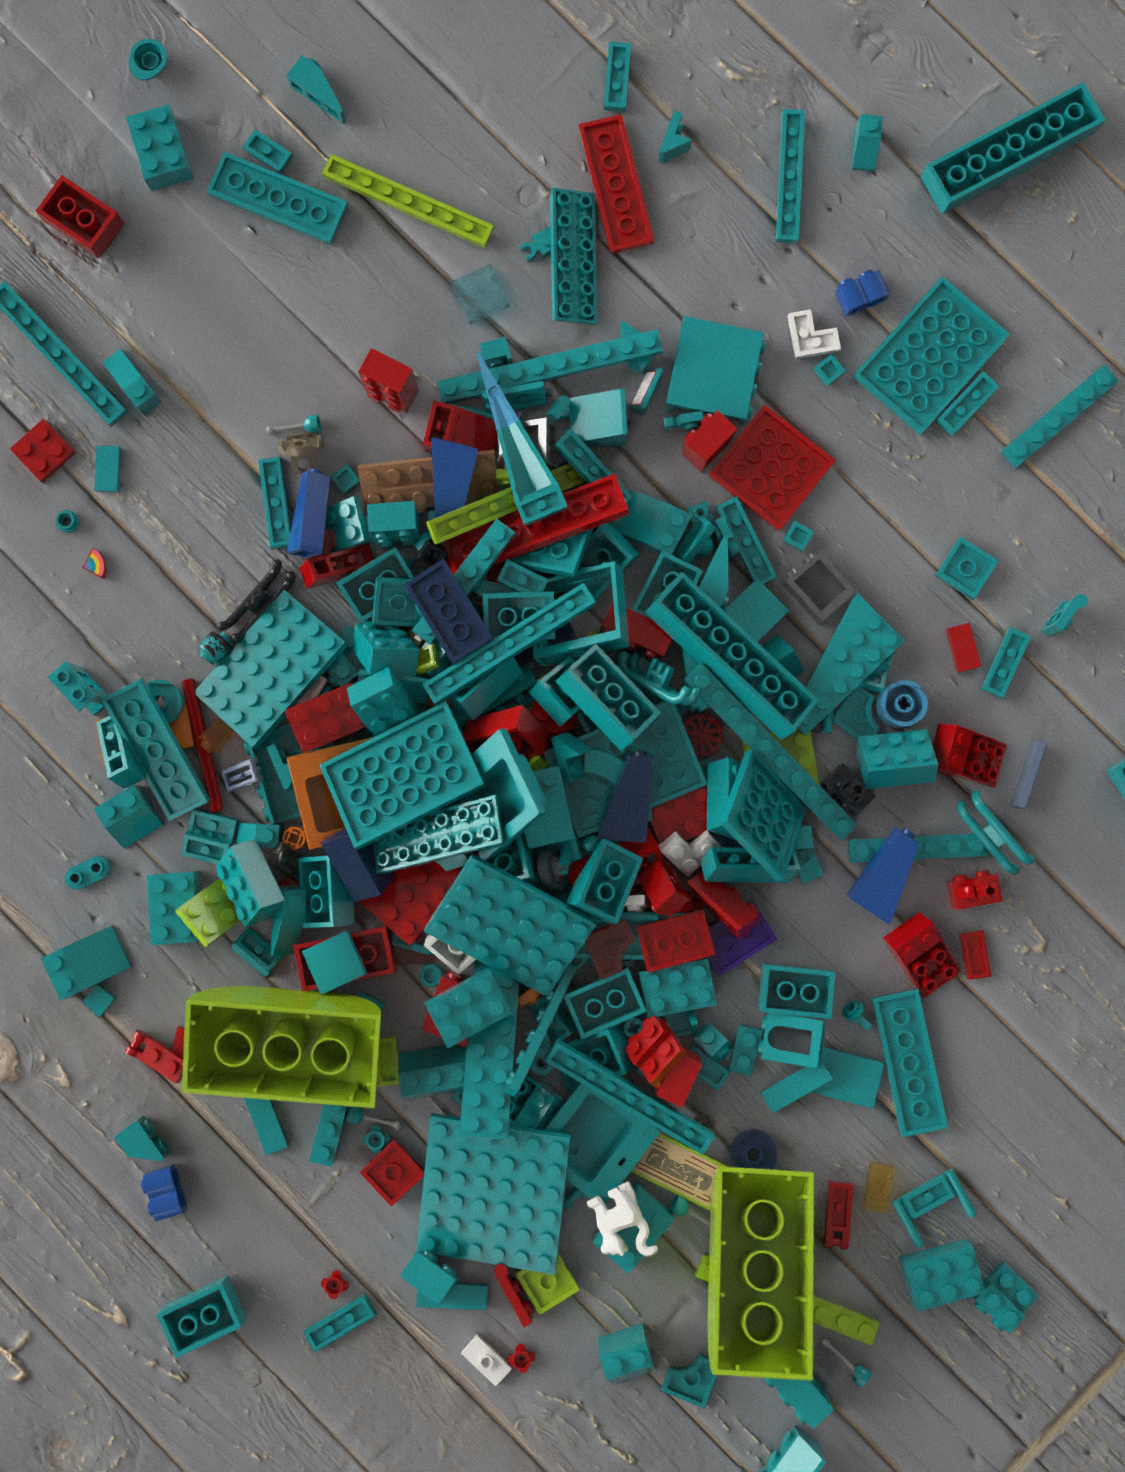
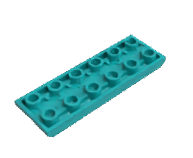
(573, 256)
(441, 836)

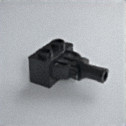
(847, 790)

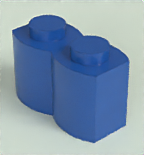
(862, 292)
(164, 1192)

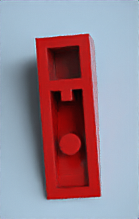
(334, 566)

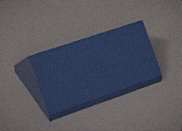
(355, 867)

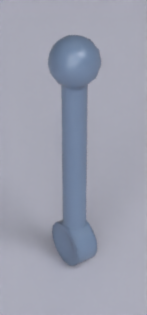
(549, 392)

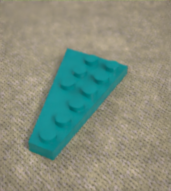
(851, 656)

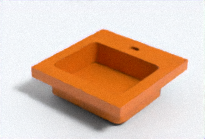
(313, 795)

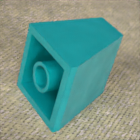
(599, 418)
(626, 1354)

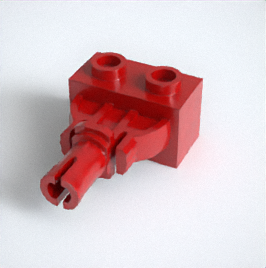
(666, 891)
(974, 891)

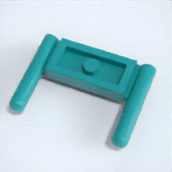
(929, 1196)

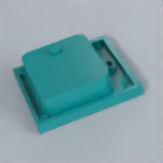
(513, 782)
(599, 1140)

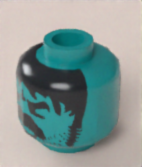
(216, 647)

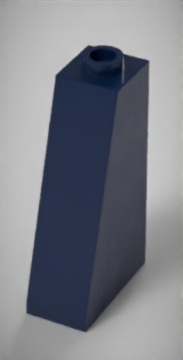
(629, 802)

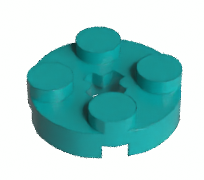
(171, 695)

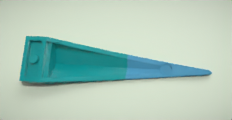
(531, 481)

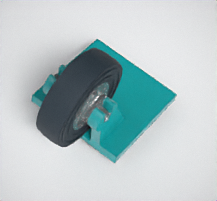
(554, 863)

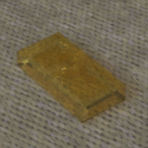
(878, 1187)

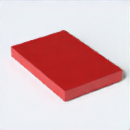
(675, 940)

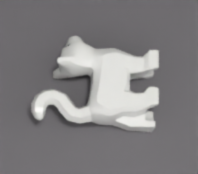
(622, 1216)

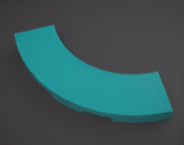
(605, 766)

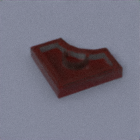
(607, 947)

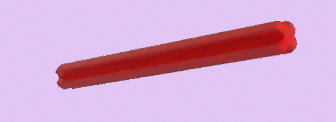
(205, 758)

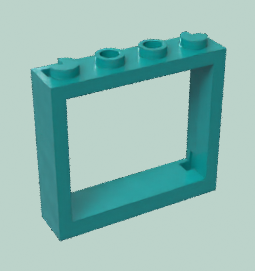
(607, 641)

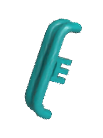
(656, 679)
(993, 834)

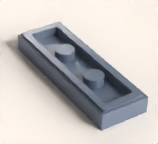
(1028, 774)

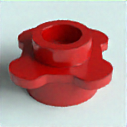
(327, 1284)
(521, 1365)

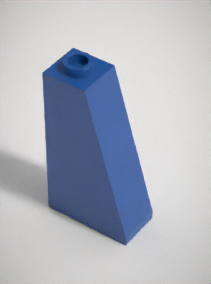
(452, 474)
(309, 515)
(885, 875)

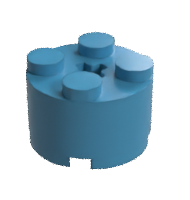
(911, 696)

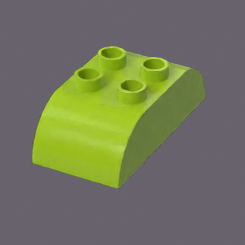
(282, 1045)
(761, 1273)

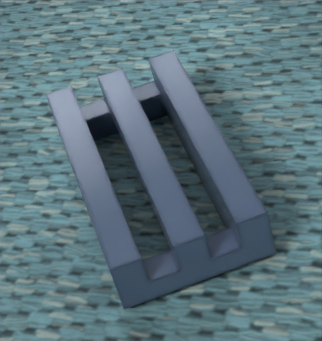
(253, 771)

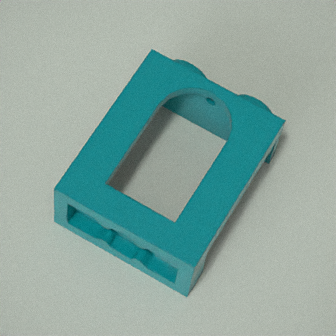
(76, 686)
(818, 1032)

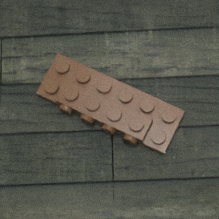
(414, 481)

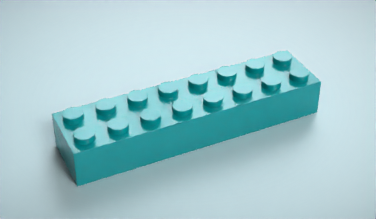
(1012, 148)
(732, 656)

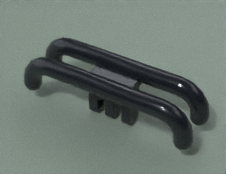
(258, 600)

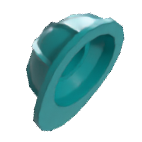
(147, 59)

